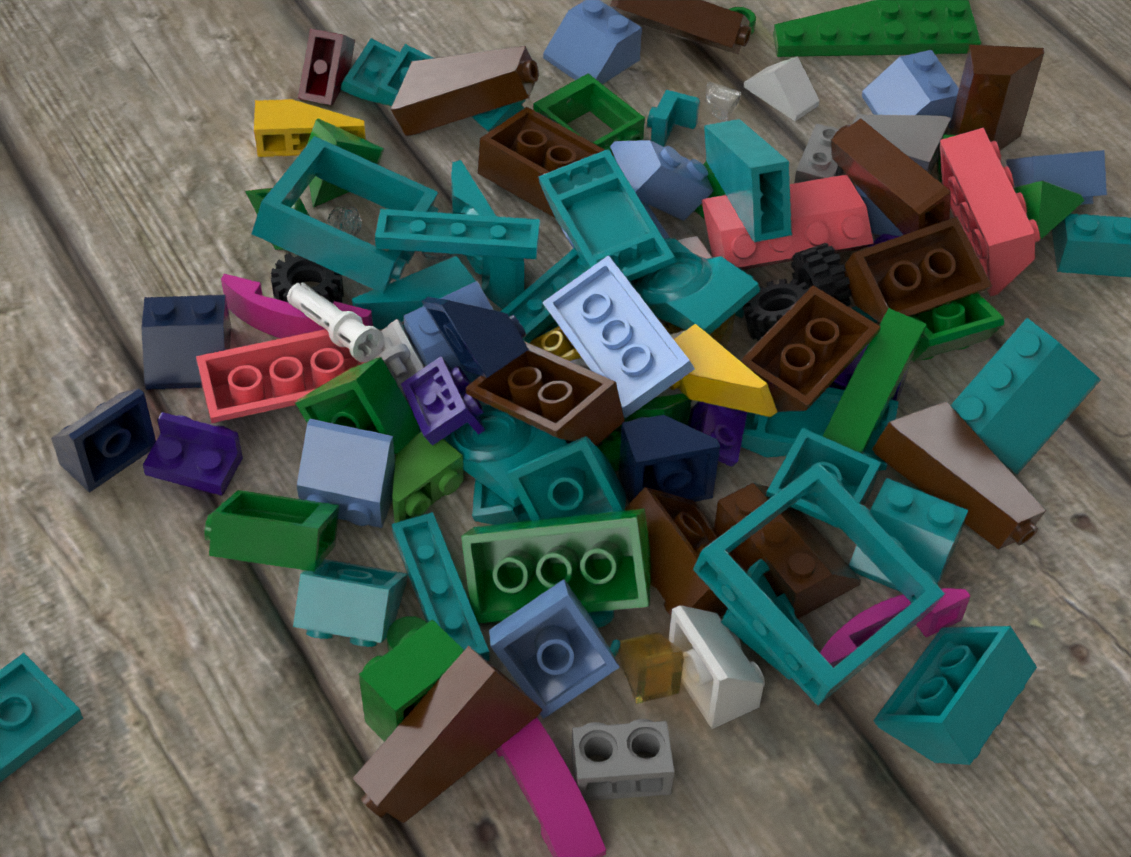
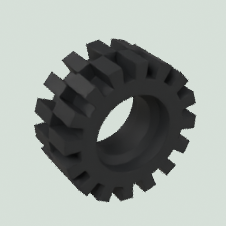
(822, 269)
(301, 270)
(771, 305)

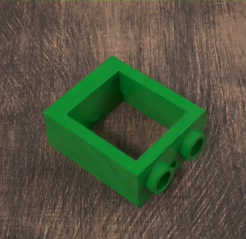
(590, 95)
(272, 530)

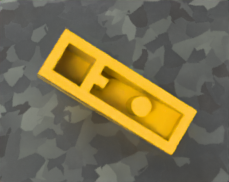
(286, 125)
(720, 376)

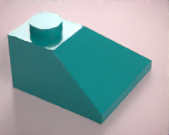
(568, 483)

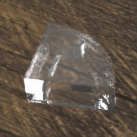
(721, 100)

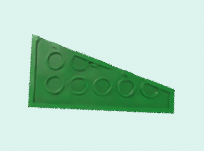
(881, 29)

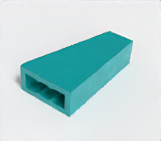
(751, 177)

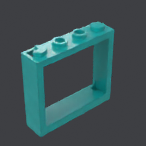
(328, 245)
(767, 621)

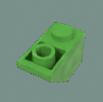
(424, 476)

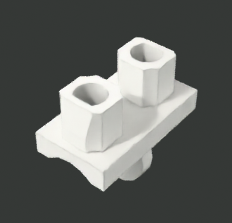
(399, 353)

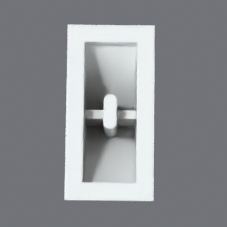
(785, 88)

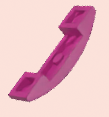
(273, 315)
(865, 624)
(552, 793)

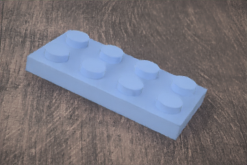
(618, 334)

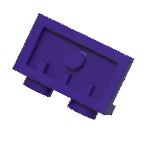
(441, 400)
(722, 424)
(194, 454)

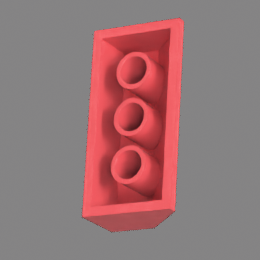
(988, 206)
(820, 213)
(269, 374)

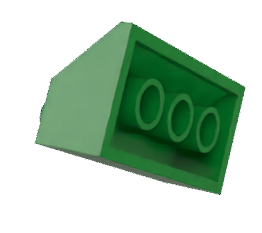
(596, 554)

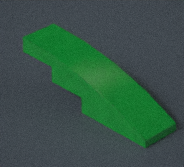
(875, 381)

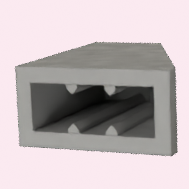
(913, 134)

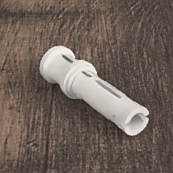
(344, 327)

